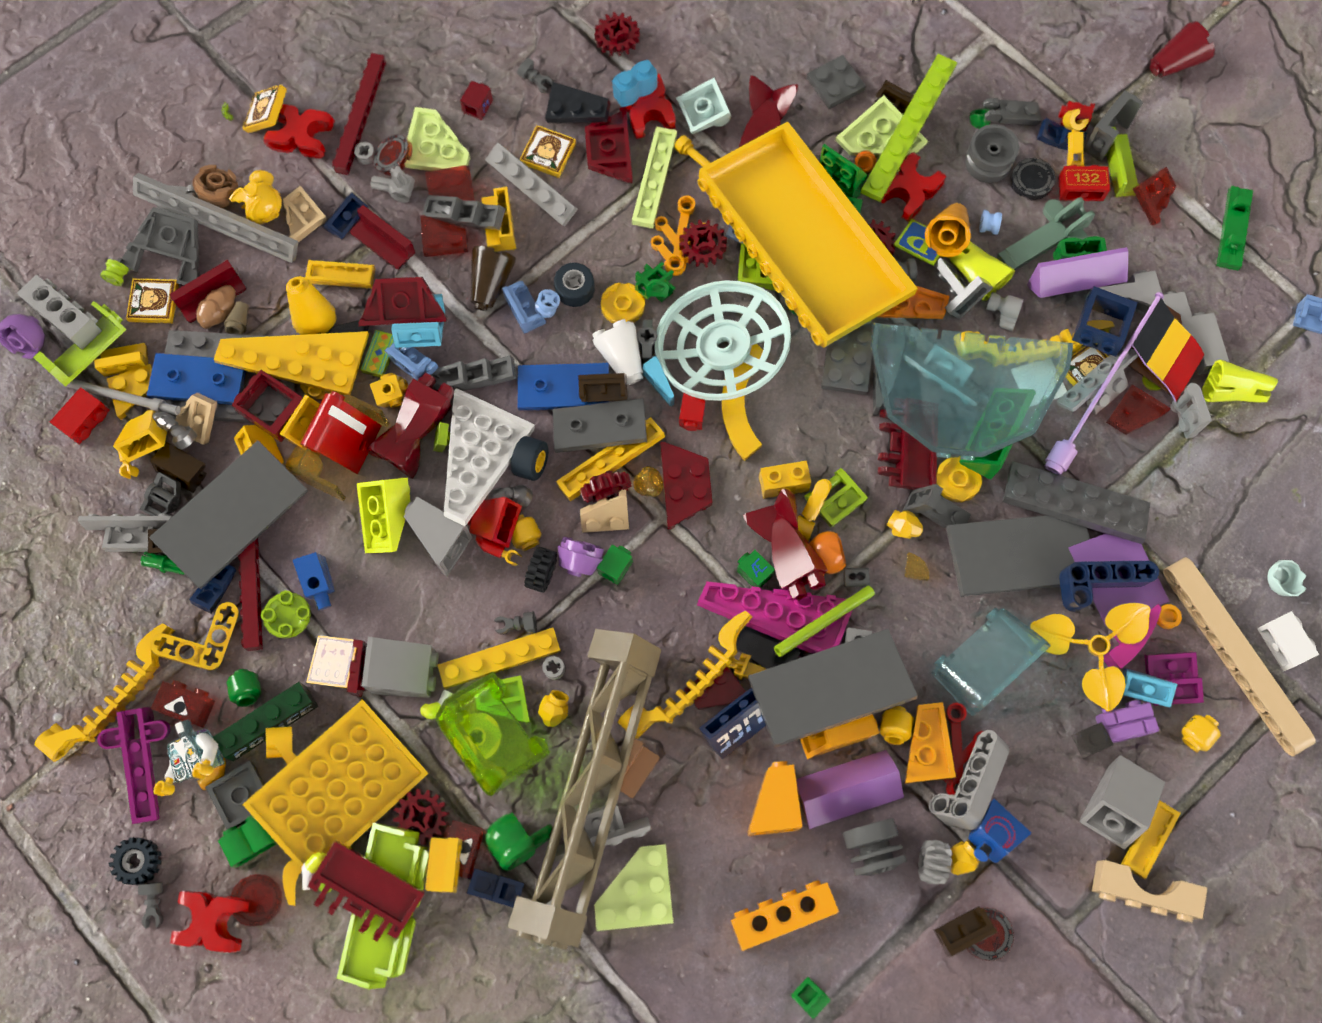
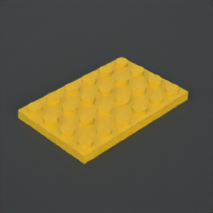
(336, 786)

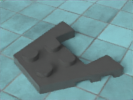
(168, 236)

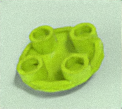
(286, 615)

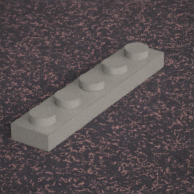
(531, 184)

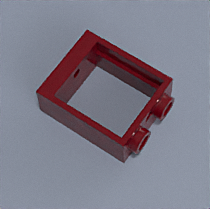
(251, 393)

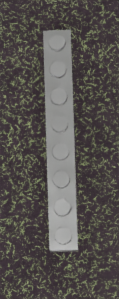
(215, 217)

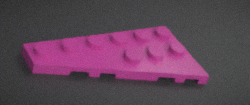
(776, 612)

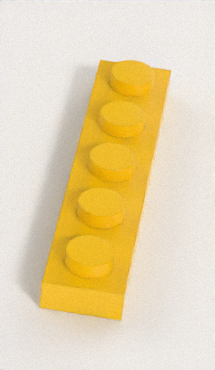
(608, 459)
(499, 658)

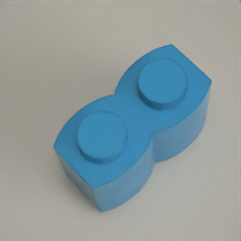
(634, 83)

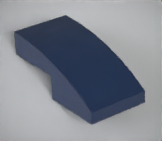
(1055, 134)
(212, 592)
(494, 887)

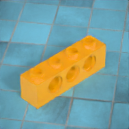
(823, 907)

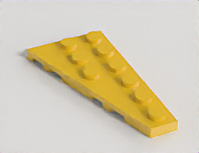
(311, 360)

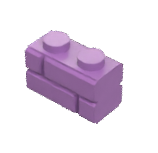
(1129, 722)

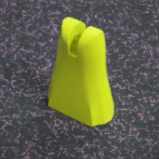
(976, 262)
(1235, 383)

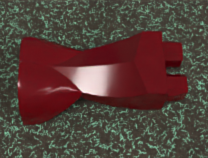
(767, 108)
(417, 417)
(792, 555)

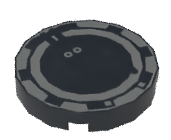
(1033, 178)

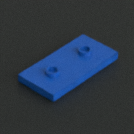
(182, 376)
(554, 385)

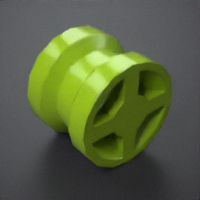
(114, 272)

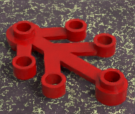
(959, 757)

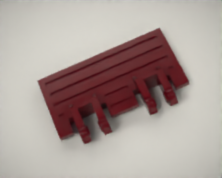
(914, 466)
(366, 888)

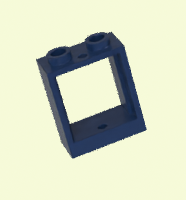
(1113, 306)

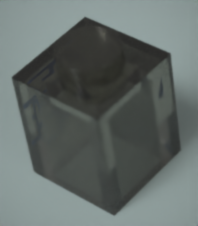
(1092, 740)

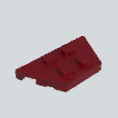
(609, 147)
(401, 302)
(685, 483)

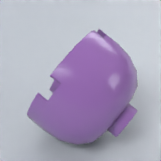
(22, 334)

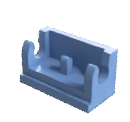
(522, 306)
(1309, 314)
(411, 361)

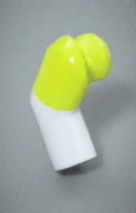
(430, 710)
(310, 867)

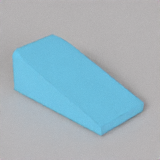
(655, 375)
(1148, 688)

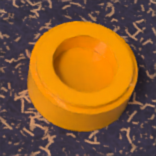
(1169, 616)

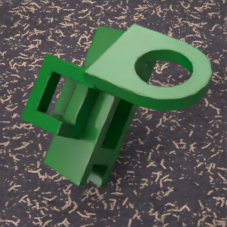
(657, 287)

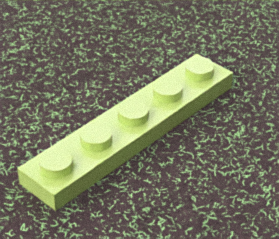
(654, 177)

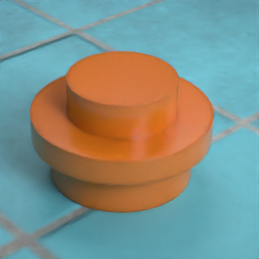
(865, 160)

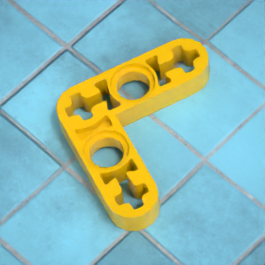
(199, 649)

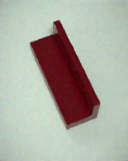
(382, 238)
(191, 294)

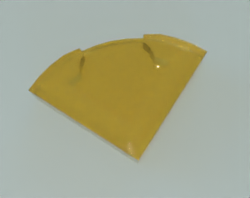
(916, 568)

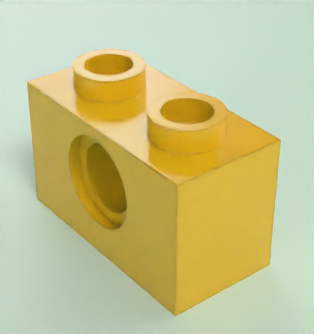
(789, 476)

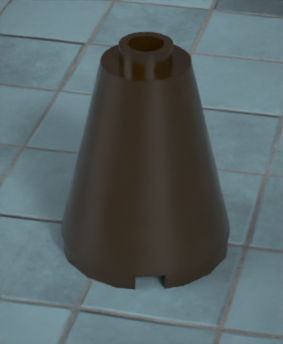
(488, 275)

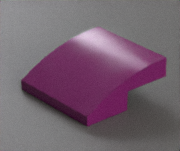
(1179, 669)

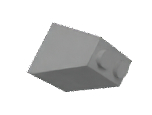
(440, 536)
(399, 668)
(1123, 802)

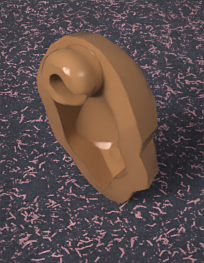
(216, 306)

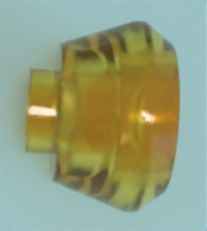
(648, 482)

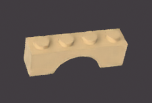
(1181, 897)

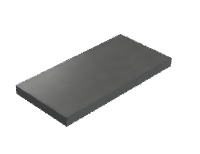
(228, 514)
(1012, 553)
(832, 687)

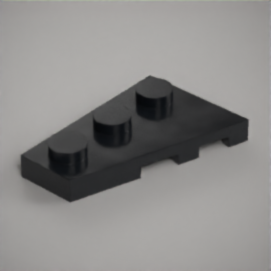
(575, 106)

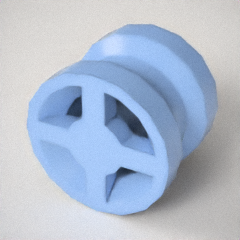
(990, 222)
(545, 298)

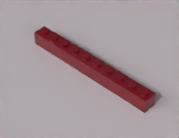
(359, 114)
(251, 598)

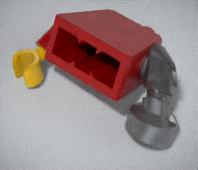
(497, 519)

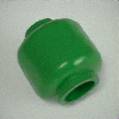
(243, 688)

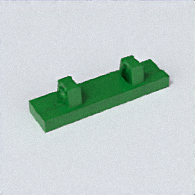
(1234, 228)

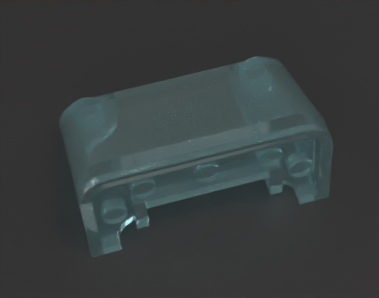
(989, 660)

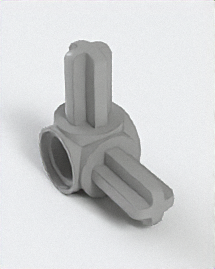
(399, 186)

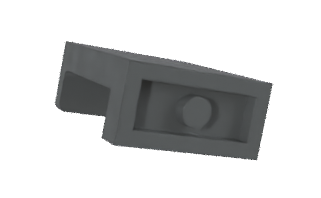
(1103, 135)

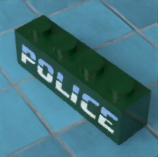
(277, 712)

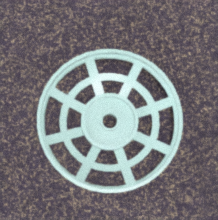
(723, 331)

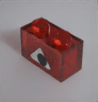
(183, 704)
(471, 842)

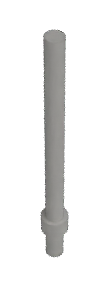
(154, 404)

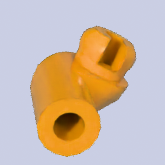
(215, 775)

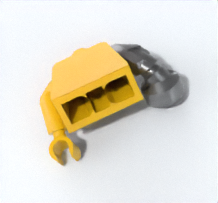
(148, 434)

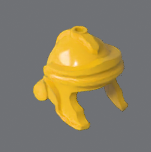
(260, 198)

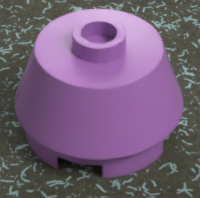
(579, 556)

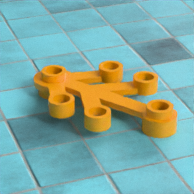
(676, 257)

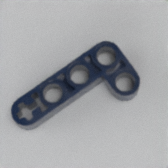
(1109, 578)

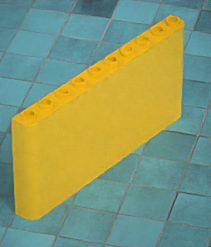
(805, 234)

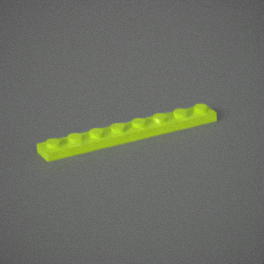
(908, 128)

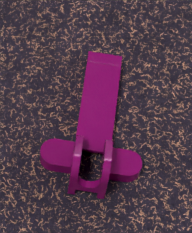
(137, 758)

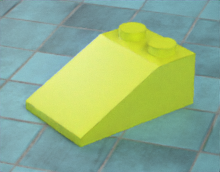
(382, 513)

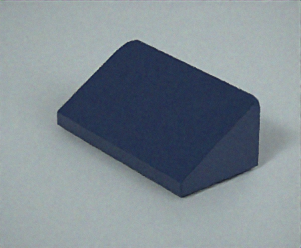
(344, 216)

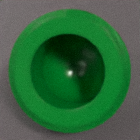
(977, 118)

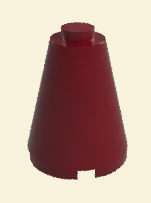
(1183, 51)

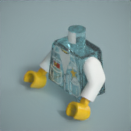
(190, 757)

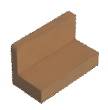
(638, 769)

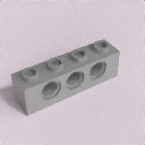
(59, 312)

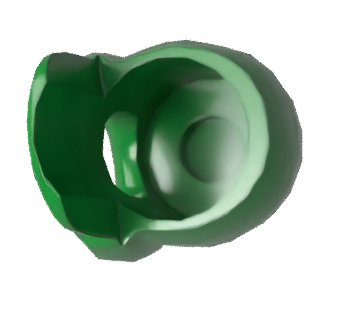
(511, 843)

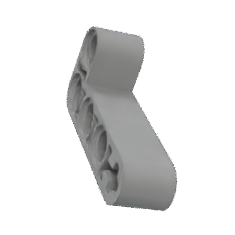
(976, 785)

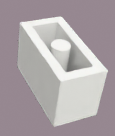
(1288, 641)

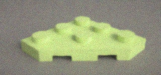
(874, 130)
(433, 143)
(638, 893)

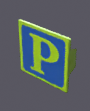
(913, 242)

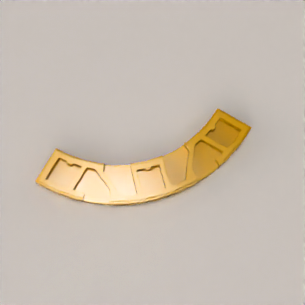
(735, 415)

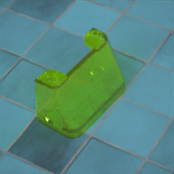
(489, 735)

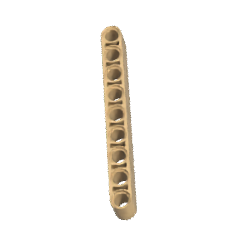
(1239, 657)

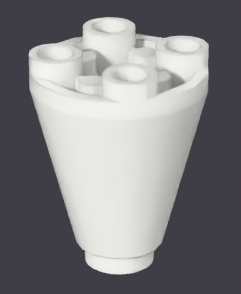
(621, 349)

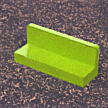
(1122, 167)

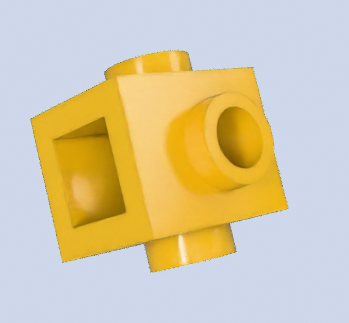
(389, 390)

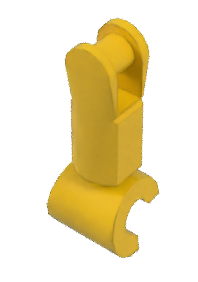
(1075, 138)
(813, 507)

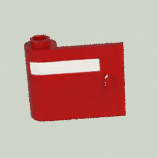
(341, 432)

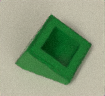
(810, 998)

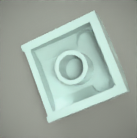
(704, 107)

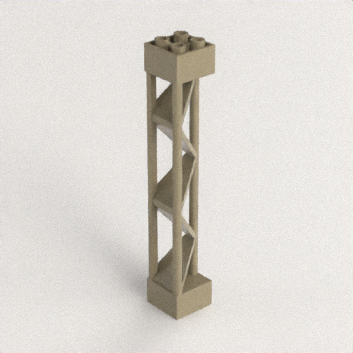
(633, 667)

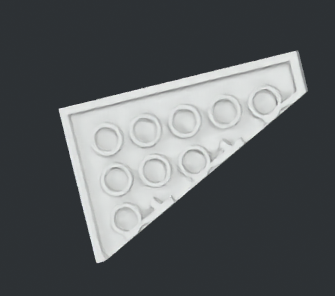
(478, 452)

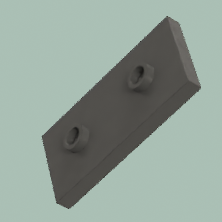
(599, 425)

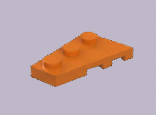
(924, 305)

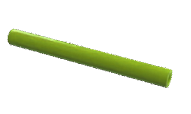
(824, 621)

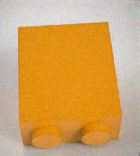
(840, 736)
(777, 802)

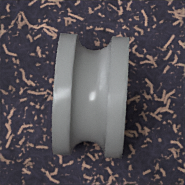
(361, 147)
(549, 674)

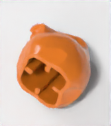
(830, 549)

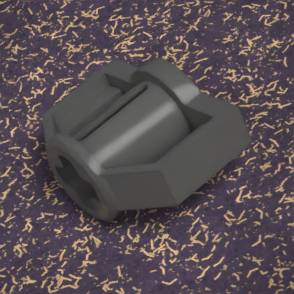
(647, 337)
(159, 495)

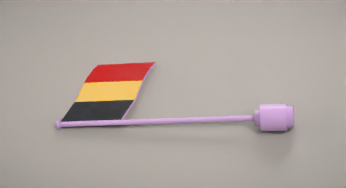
(1163, 348)

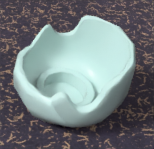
(1286, 578)

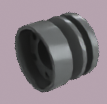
(874, 847)

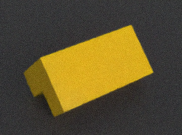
(504, 238)

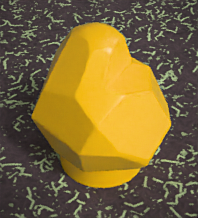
(905, 524)
(554, 708)
(963, 858)

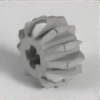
(935, 862)

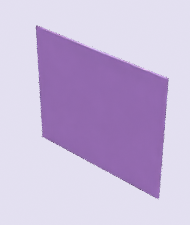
(1113, 548)

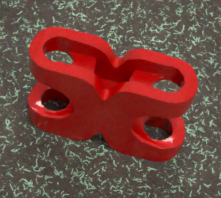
(651, 108)
(299, 131)
(913, 187)
(209, 921)

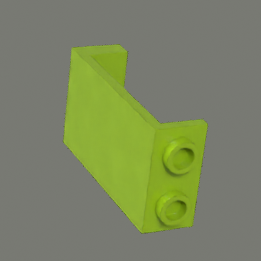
(74, 359)

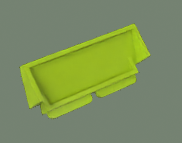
(364, 959)

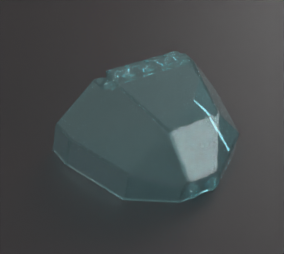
(966, 392)

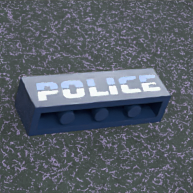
(734, 724)

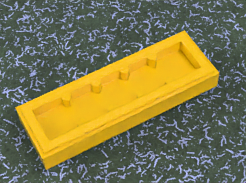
(340, 274)
(1148, 846)

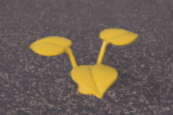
(1105, 685)

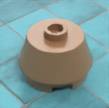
(215, 185)

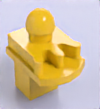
(744, 667)

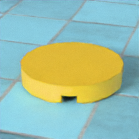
(622, 302)
(957, 481)

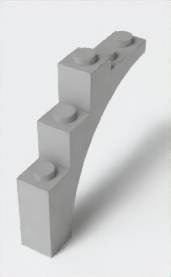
(1201, 326)

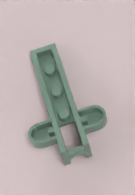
(1049, 234)

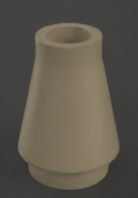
(237, 320)

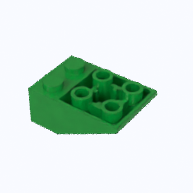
(844, 173)

